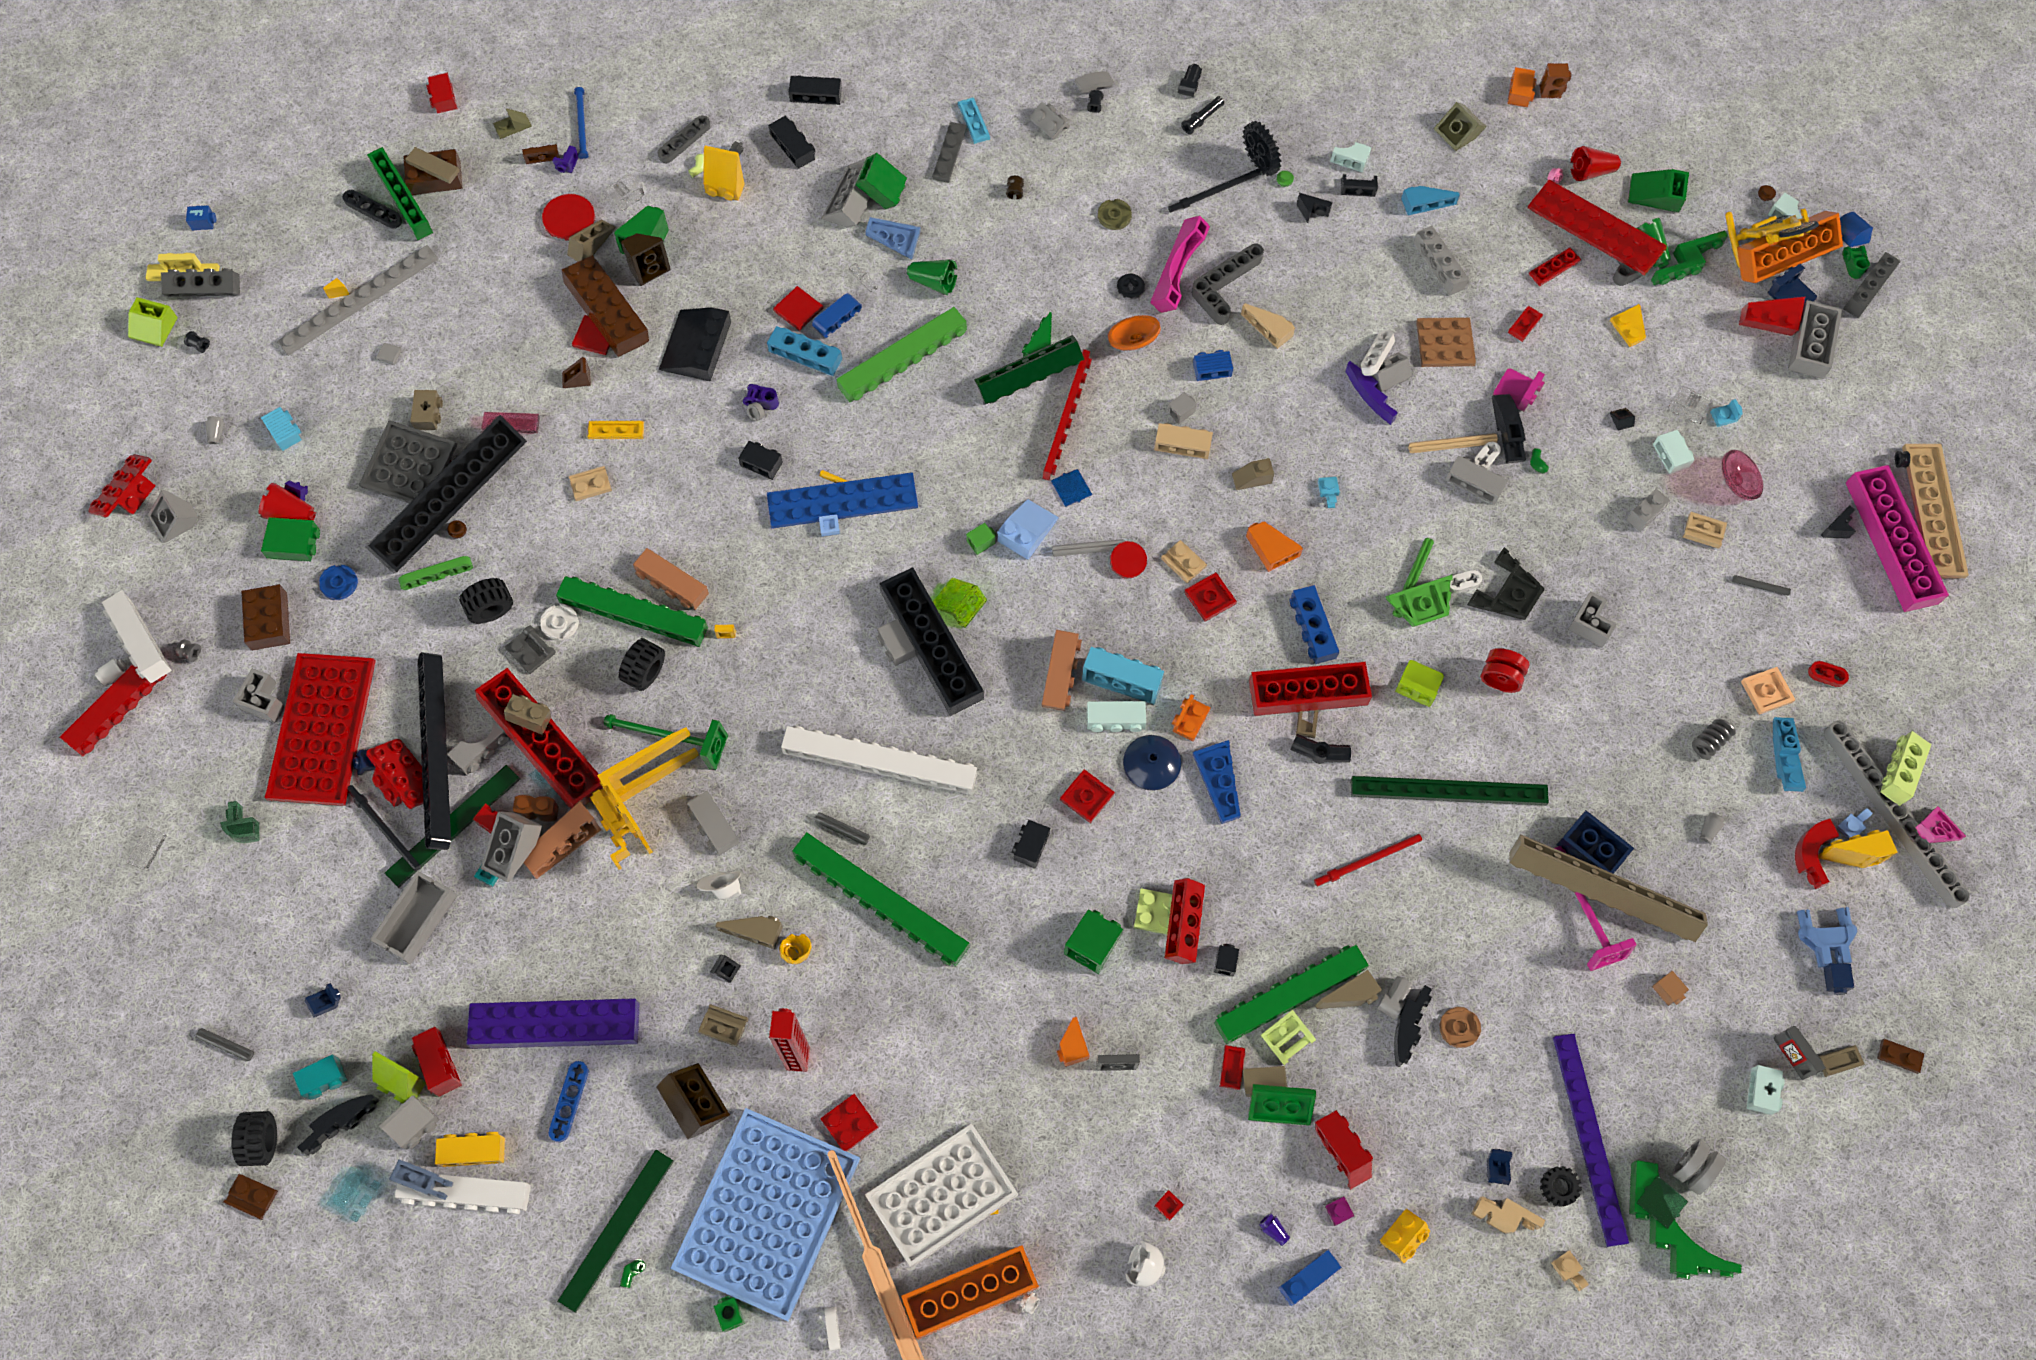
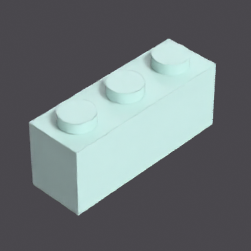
(1116, 716)

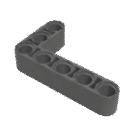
(1249, 257)

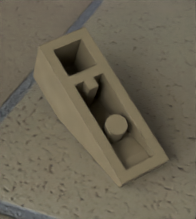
(589, 240)
(755, 929)
(1353, 993)

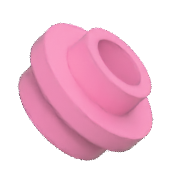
(1556, 175)

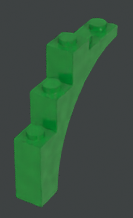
(1686, 1256)

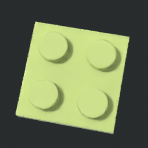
(1153, 911)

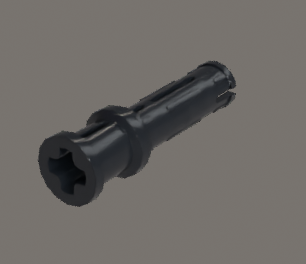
(1197, 118)

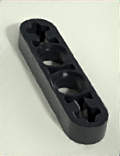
(372, 209)

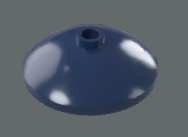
(1149, 773)

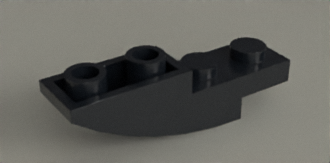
(1511, 427)
(1406, 1031)
(345, 1115)

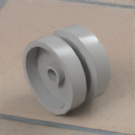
(1699, 1166)

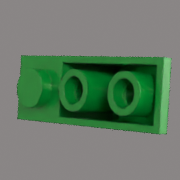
(1040, 338)

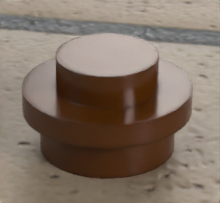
(1766, 193)
(457, 529)

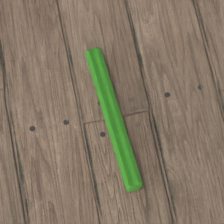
(1417, 568)

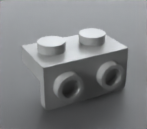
(1048, 120)

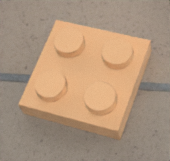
(1768, 690)

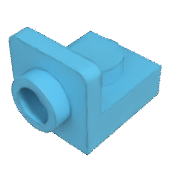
(1727, 414)

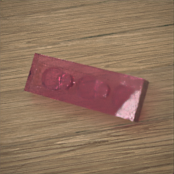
(519, 421)

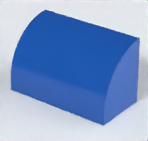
(1855, 230)

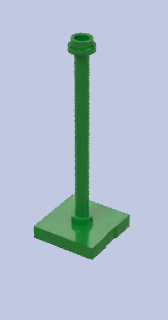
(711, 746)

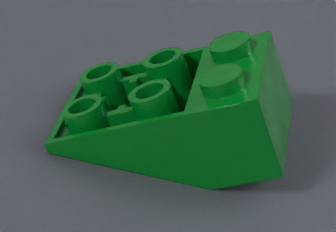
(1659, 189)

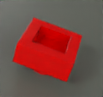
(1169, 1205)

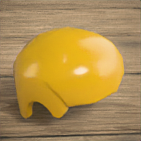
(792, 942)

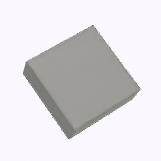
(389, 353)

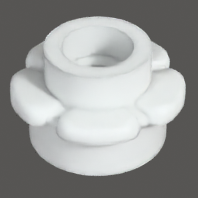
(1029, 1303)

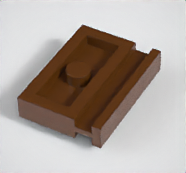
(250, 1196)

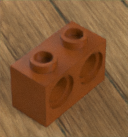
(1554, 80)

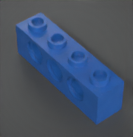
(1309, 598)

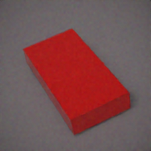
(1232, 1067)

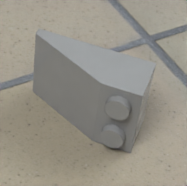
(509, 844)

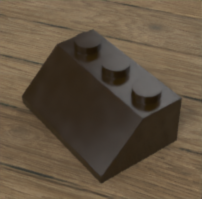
(645, 257)
(692, 1100)

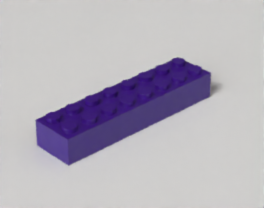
(553, 1023)

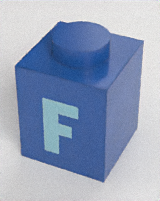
(200, 217)

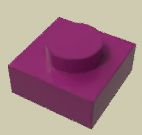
(1339, 1211)

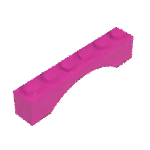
(1191, 235)

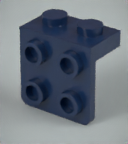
(1791, 286)

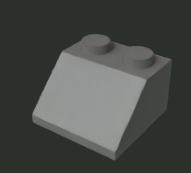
(410, 1123)

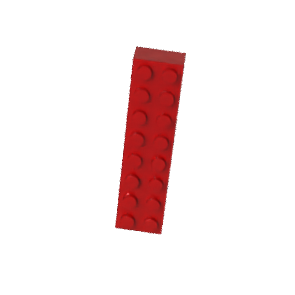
(549, 753)

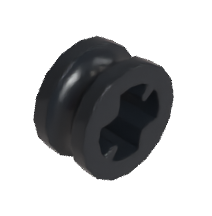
(1902, 459)

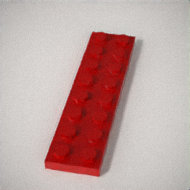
(1597, 227)

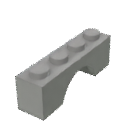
(469, 755)

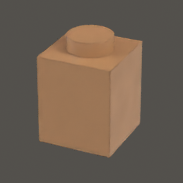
(1671, 988)

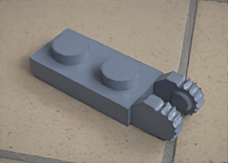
(418, 1179)

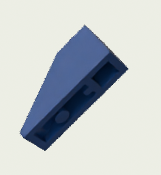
(1309, 1278)

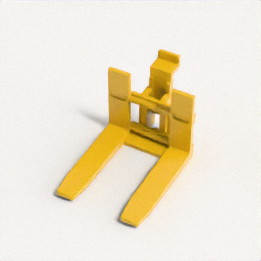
(615, 793)

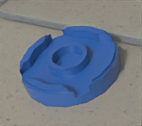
(338, 582)

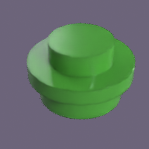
(1285, 178)

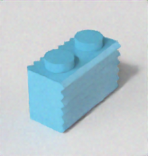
(281, 428)

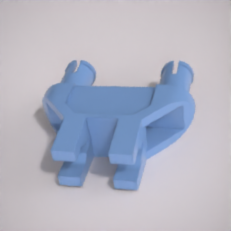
(1828, 939)

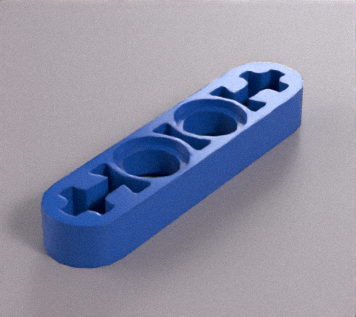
(572, 1102)

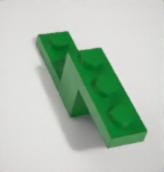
(1689, 258)

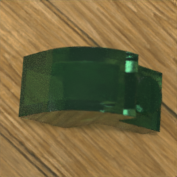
(239, 828)

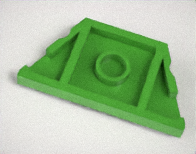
(1424, 601)

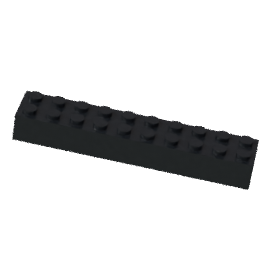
(446, 494)

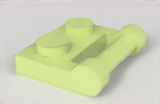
(1285, 1030)

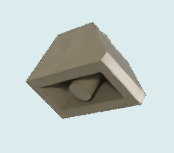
(1254, 474)

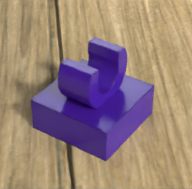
(296, 489)

